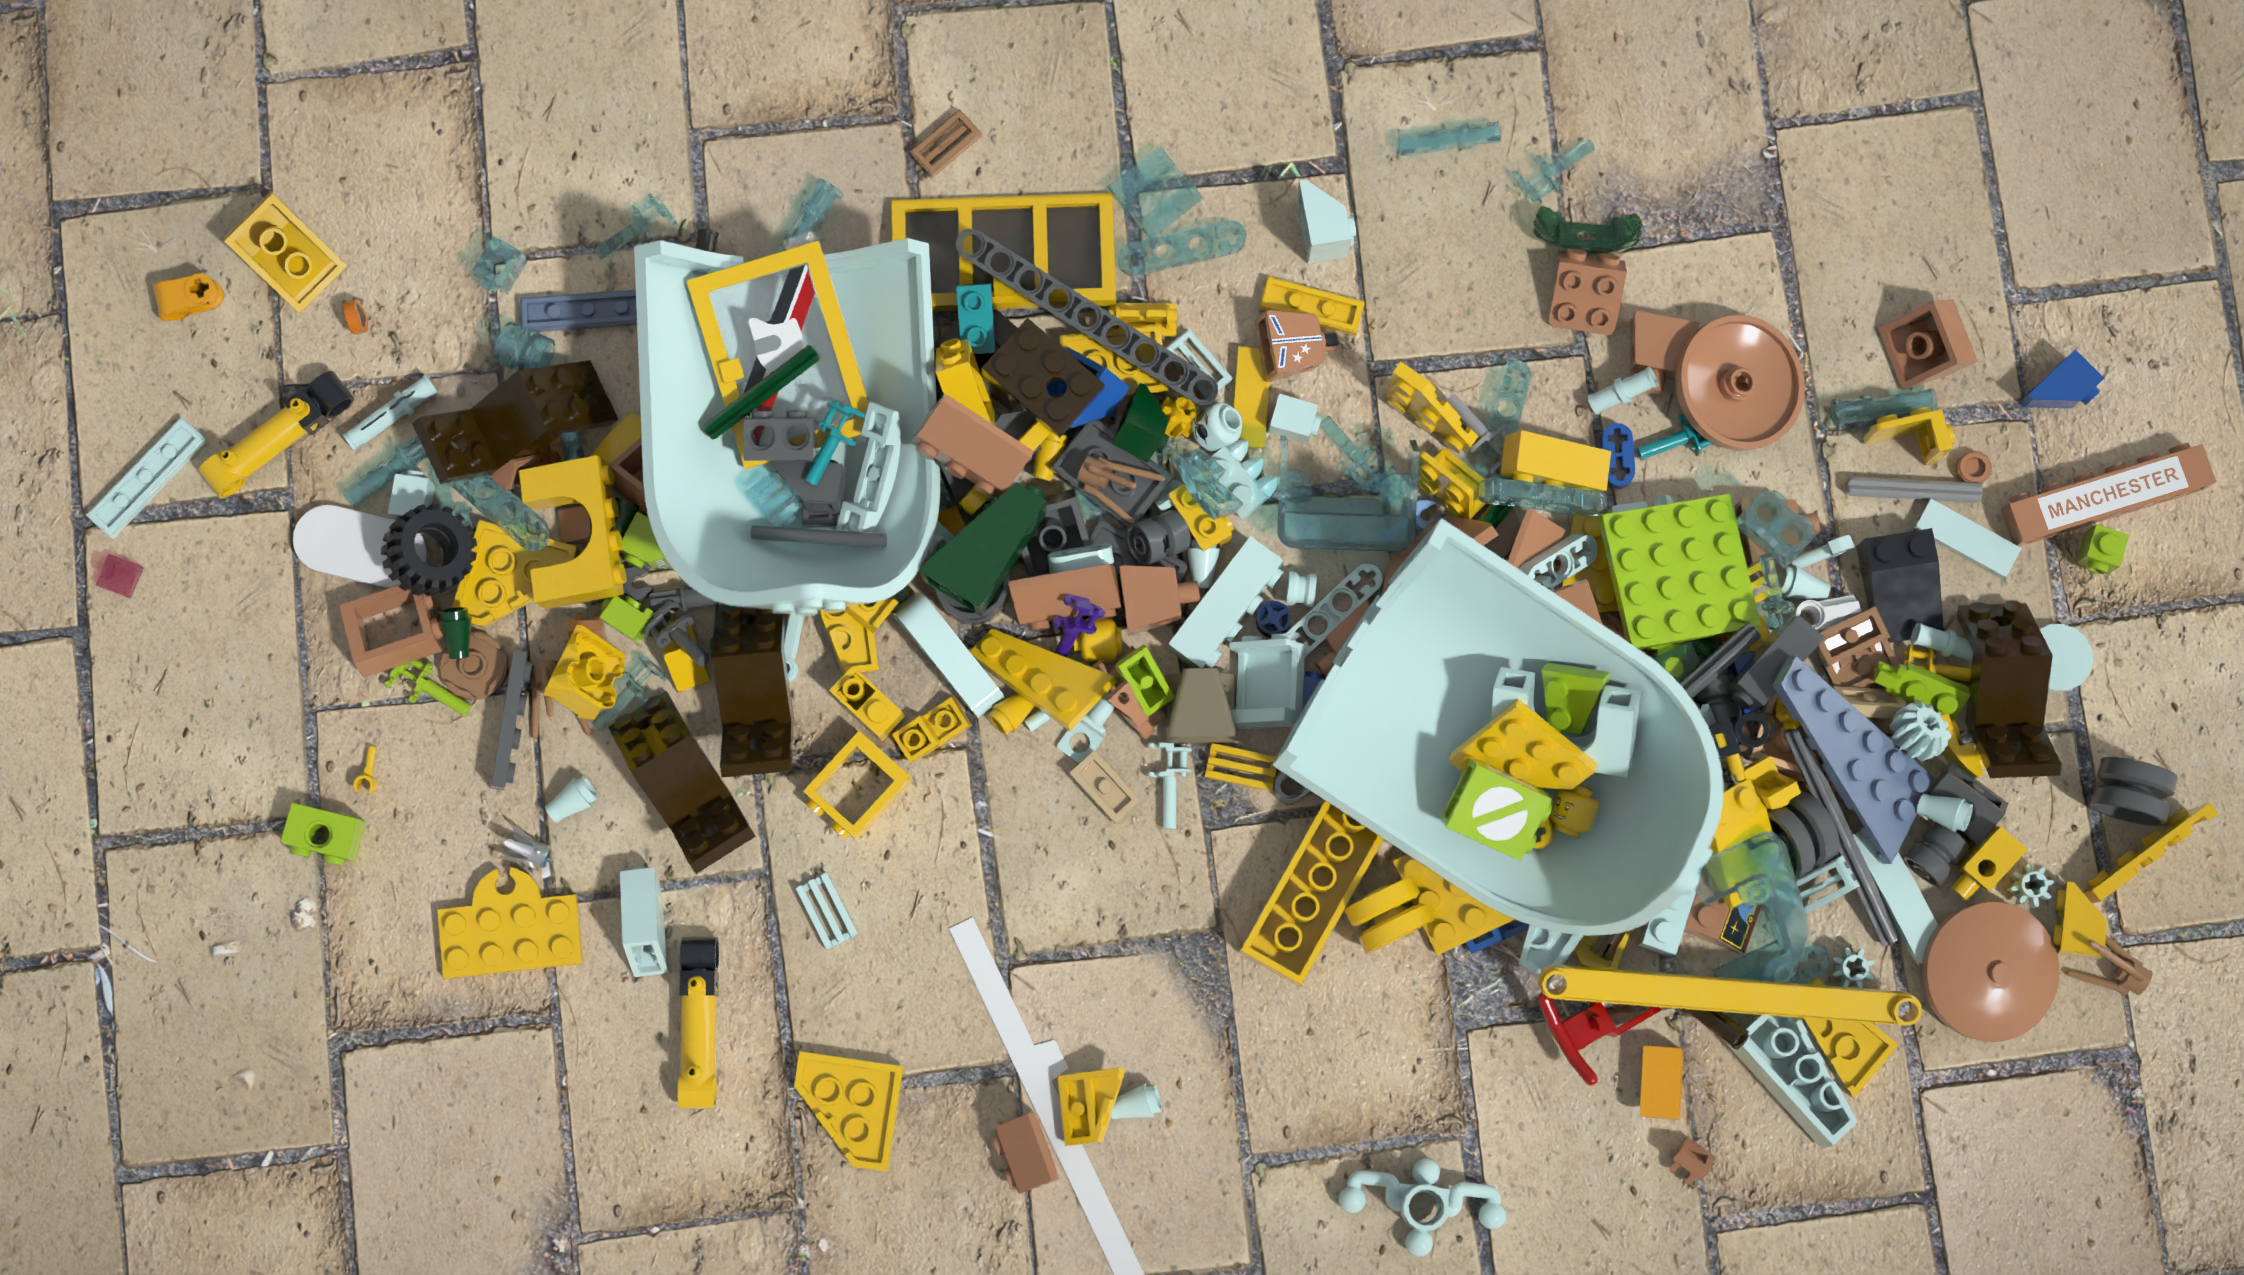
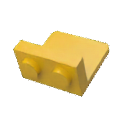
(1930, 427)
(1451, 482)

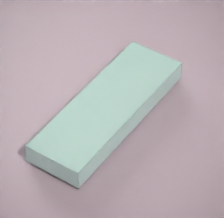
(1968, 539)

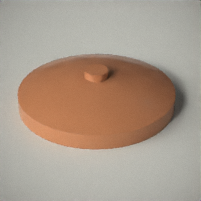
(1740, 382)
(1990, 971)

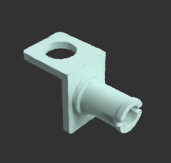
(1091, 726)

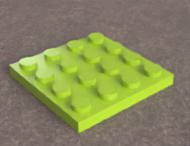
(1678, 571)

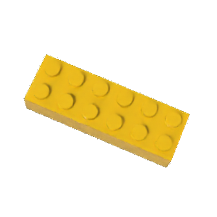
(1311, 894)

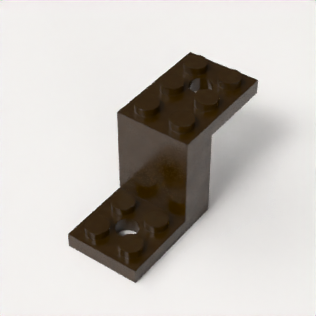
(1025, 366)
(515, 420)
(2008, 690)
(752, 691)
(681, 781)

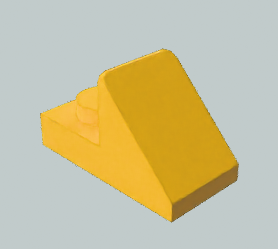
(683, 669)

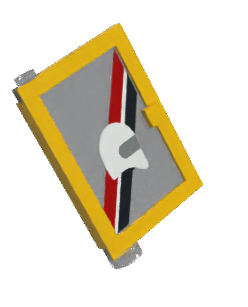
(764, 316)

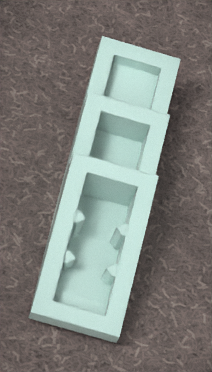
(1902, 898)

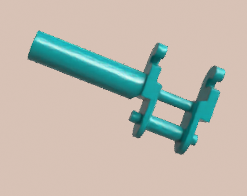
(832, 440)
(1672, 441)

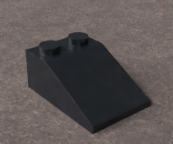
(1902, 581)

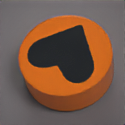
(355, 317)

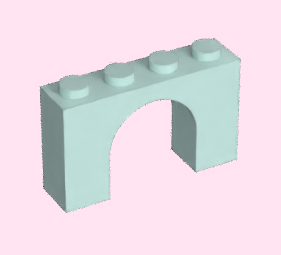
(1608, 743)

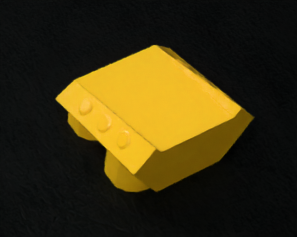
(586, 674)

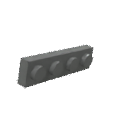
(510, 736)

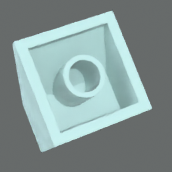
(1323, 224)

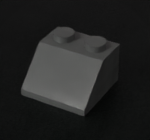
(1059, 530)

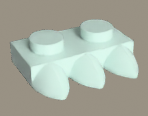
(1241, 477)

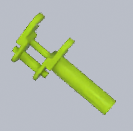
(429, 687)

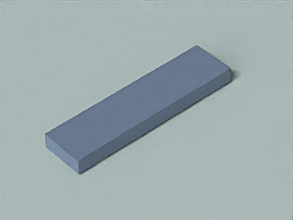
(579, 311)

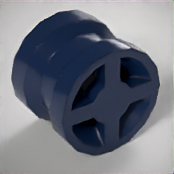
(1275, 611)

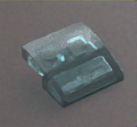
(1155, 192)
(1201, 479)

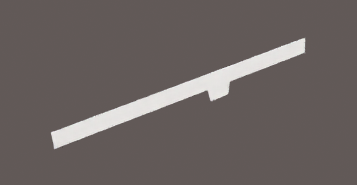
(1037, 1069)

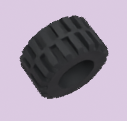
(448, 532)

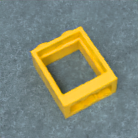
(962, 378)
(879, 759)

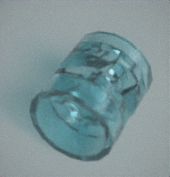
(519, 349)

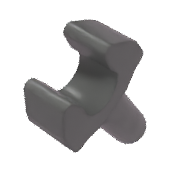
(637, 594)

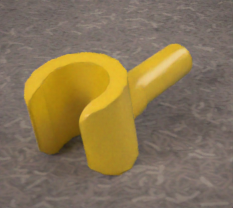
(367, 772)

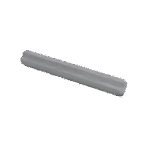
(1914, 489)

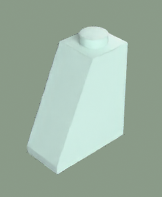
(643, 922)

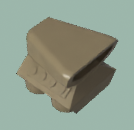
(1200, 707)

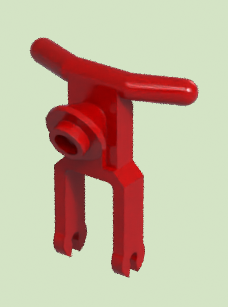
(1583, 1029)

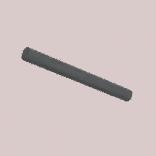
(818, 536)

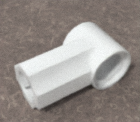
(1829, 611)

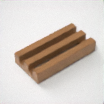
(924, 162)

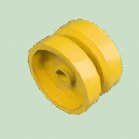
(1387, 911)

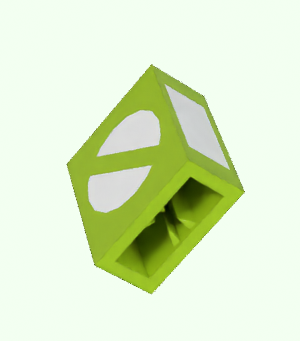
(1496, 809)

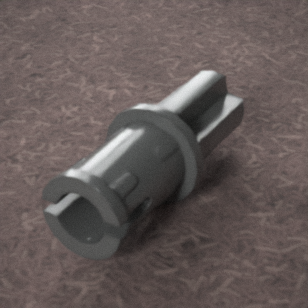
(684, 597)

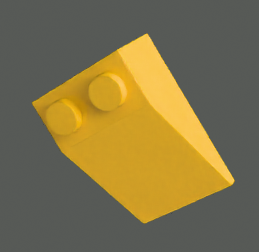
(284, 251)
(1740, 819)

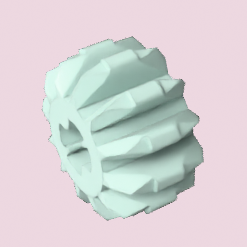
(1920, 731)

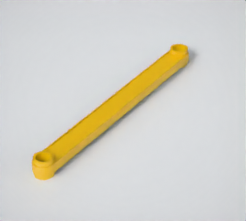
(1730, 995)

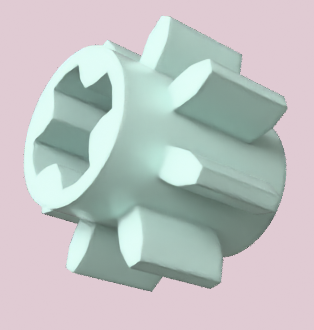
(2028, 894)
(1861, 965)

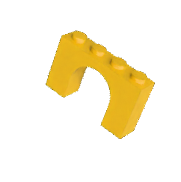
(598, 568)

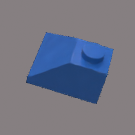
(1105, 402)

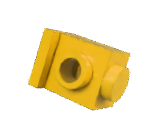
(872, 616)

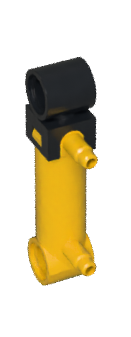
(303, 414)
(1733, 737)
(698, 1022)

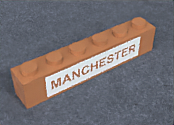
(2107, 495)

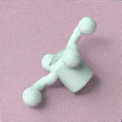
(1398, 1196)

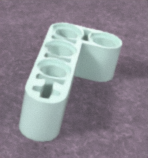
(947, 653)

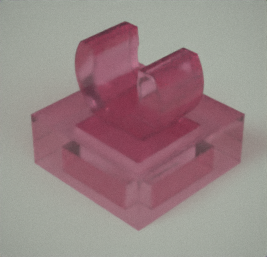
(119, 576)

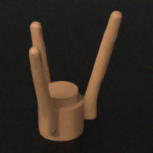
(1098, 472)
(541, 675)
(2130, 972)

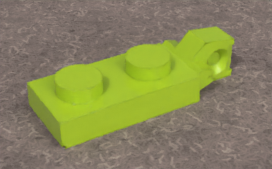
(1916, 684)

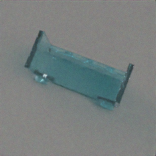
(1343, 521)
(1760, 875)

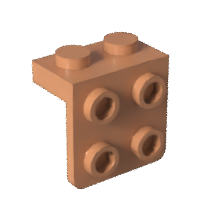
(1587, 291)

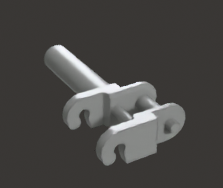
(1478, 427)

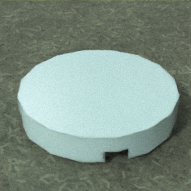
(2071, 656)

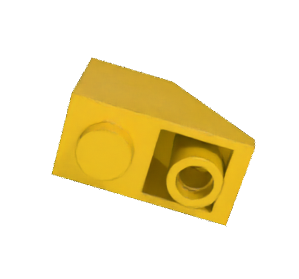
(867, 703)
(2078, 923)

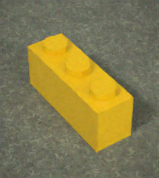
(1554, 462)

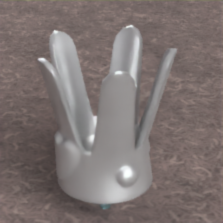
(526, 850)

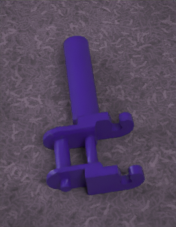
(1075, 625)

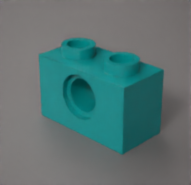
(976, 316)

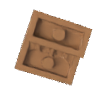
(1854, 649)

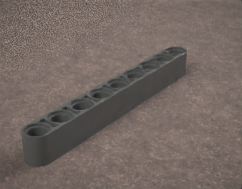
(1076, 303)

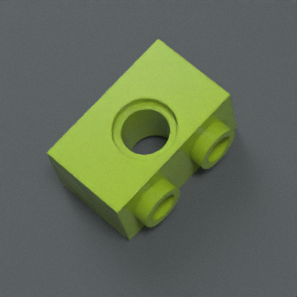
(305, 822)

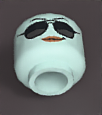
(1217, 426)

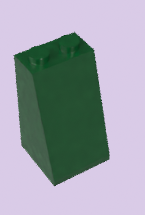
(985, 551)

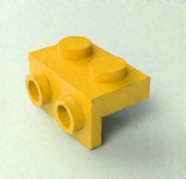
(1201, 526)

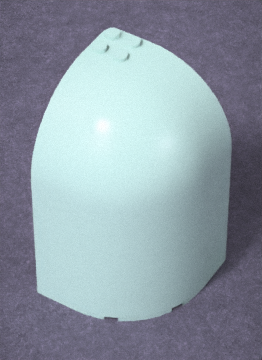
(700, 484)
(1422, 684)

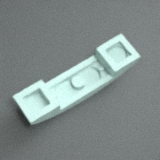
(877, 470)

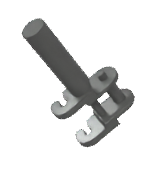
(674, 632)

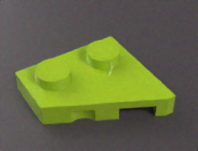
(1571, 695)

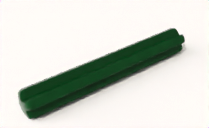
(761, 392)

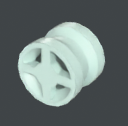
(1301, 589)

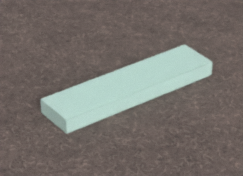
(146, 478)

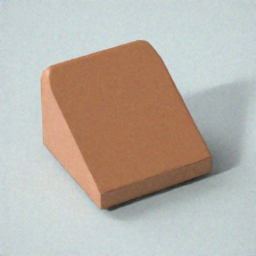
(508, 475)
(575, 525)

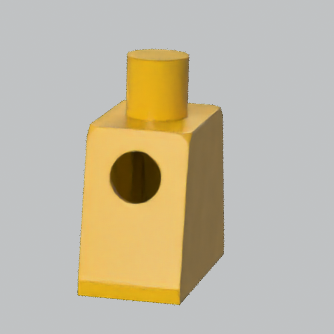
(2000, 853)

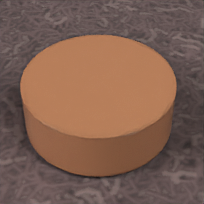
(1973, 467)

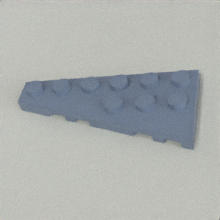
(1857, 756)

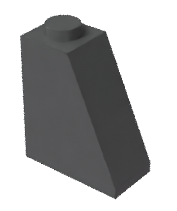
(1754, 683)

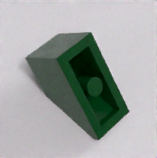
(1142, 426)

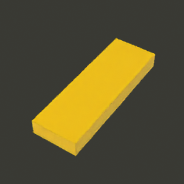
(1332, 310)
(1251, 397)

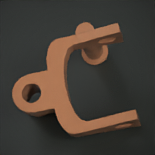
(1129, 707)

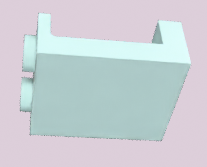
(1268, 682)

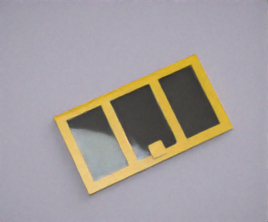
(1057, 233)

